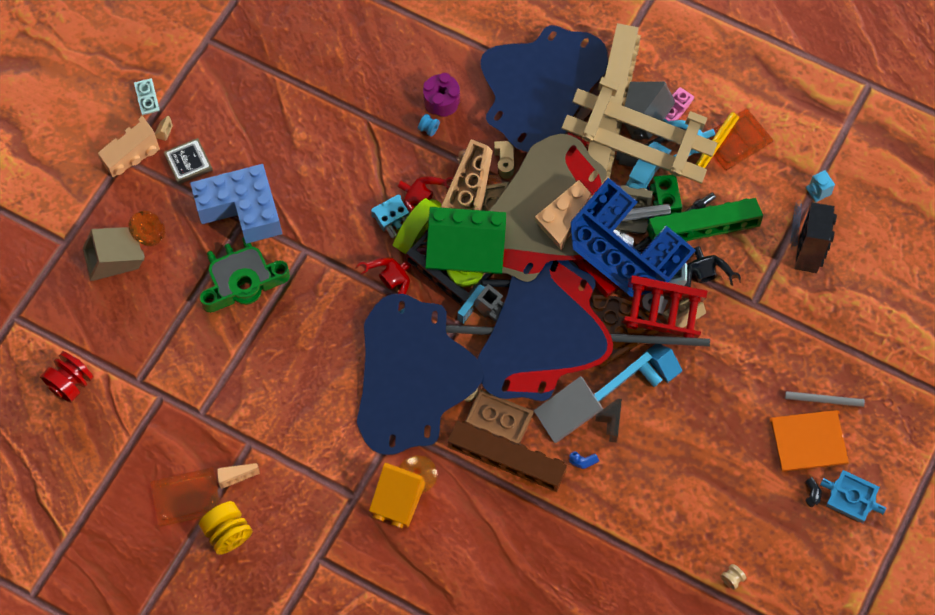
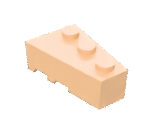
(130, 148)
(557, 216)

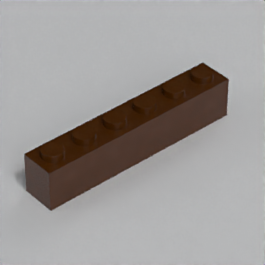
(507, 456)

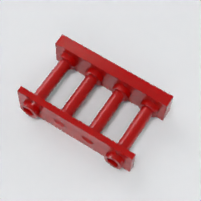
(659, 288)

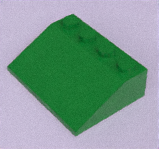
(465, 240)

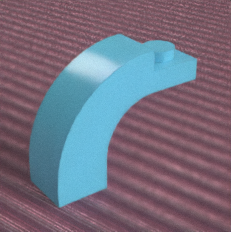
(643, 171)

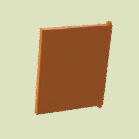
(809, 440)

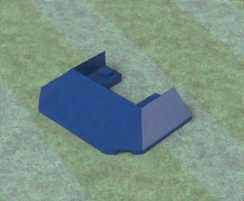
(612, 255)

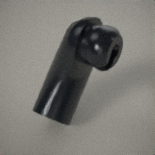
(815, 492)

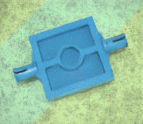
(853, 496)

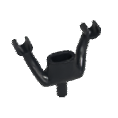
(705, 268)

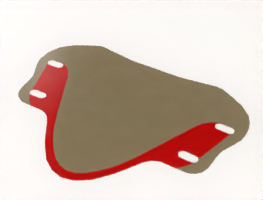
(540, 181)

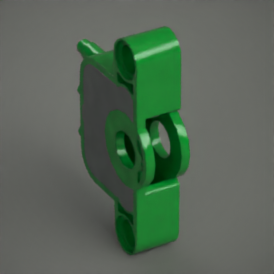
(238, 269)

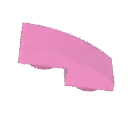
(682, 102)

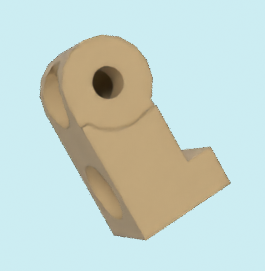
(506, 161)

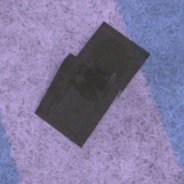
(611, 416)

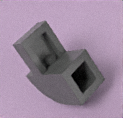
(489, 303)

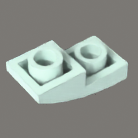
(146, 96)

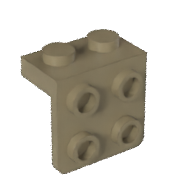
(643, 198)

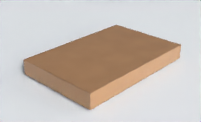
(499, 416)

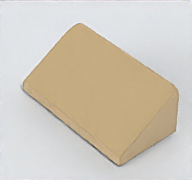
(683, 312)

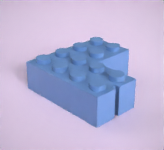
(240, 194)

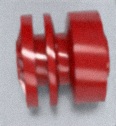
(64, 380)

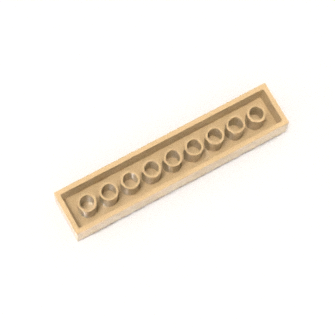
(620, 70)

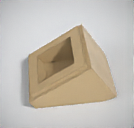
(164, 129)

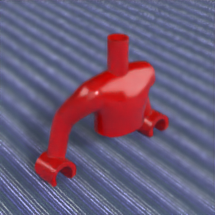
(419, 191)
(392, 275)

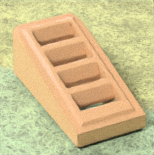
(231, 475)

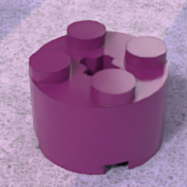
(441, 95)

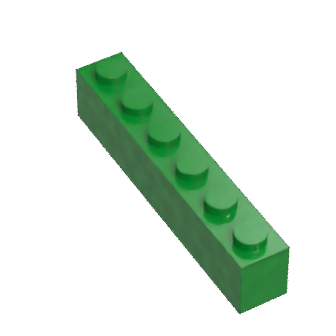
(709, 220)

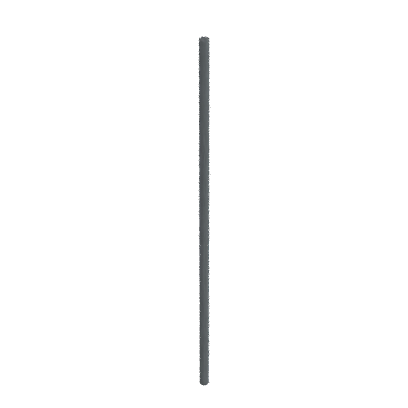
(615, 337)

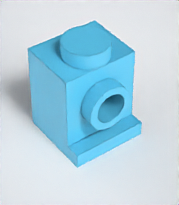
(820, 186)

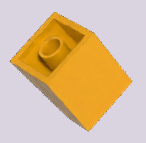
(396, 496)

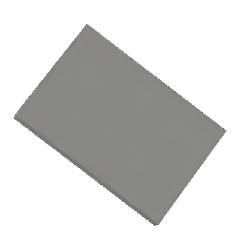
(568, 409)

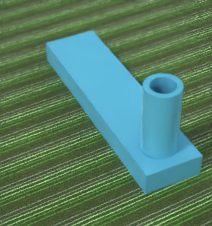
(640, 364)

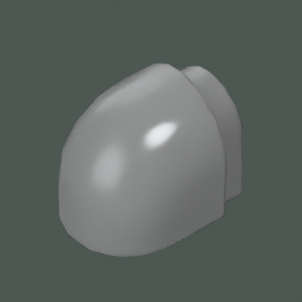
(647, 300)

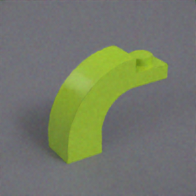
(414, 225)

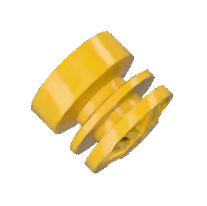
(225, 527)

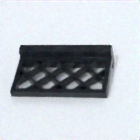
(437, 276)

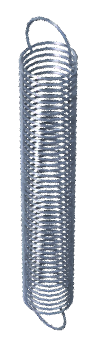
(796, 223)

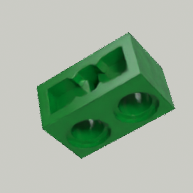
(670, 195)

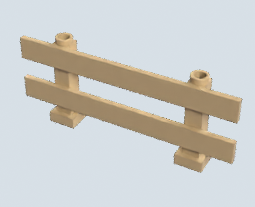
(686, 139)

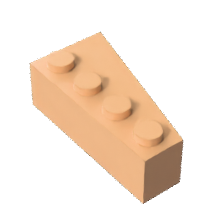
(471, 178)

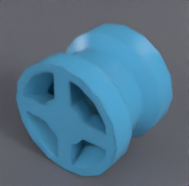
(428, 125)

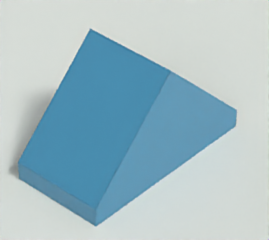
(664, 361)

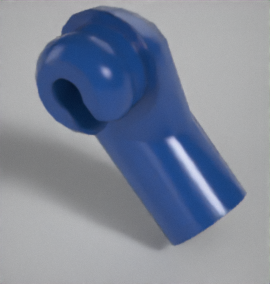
(581, 462)

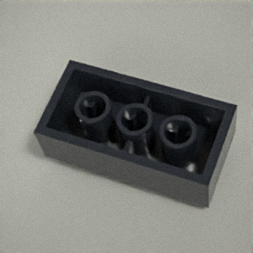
(815, 237)

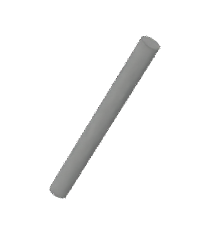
(825, 399)

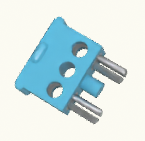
(389, 208)

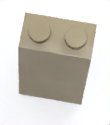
(111, 252)

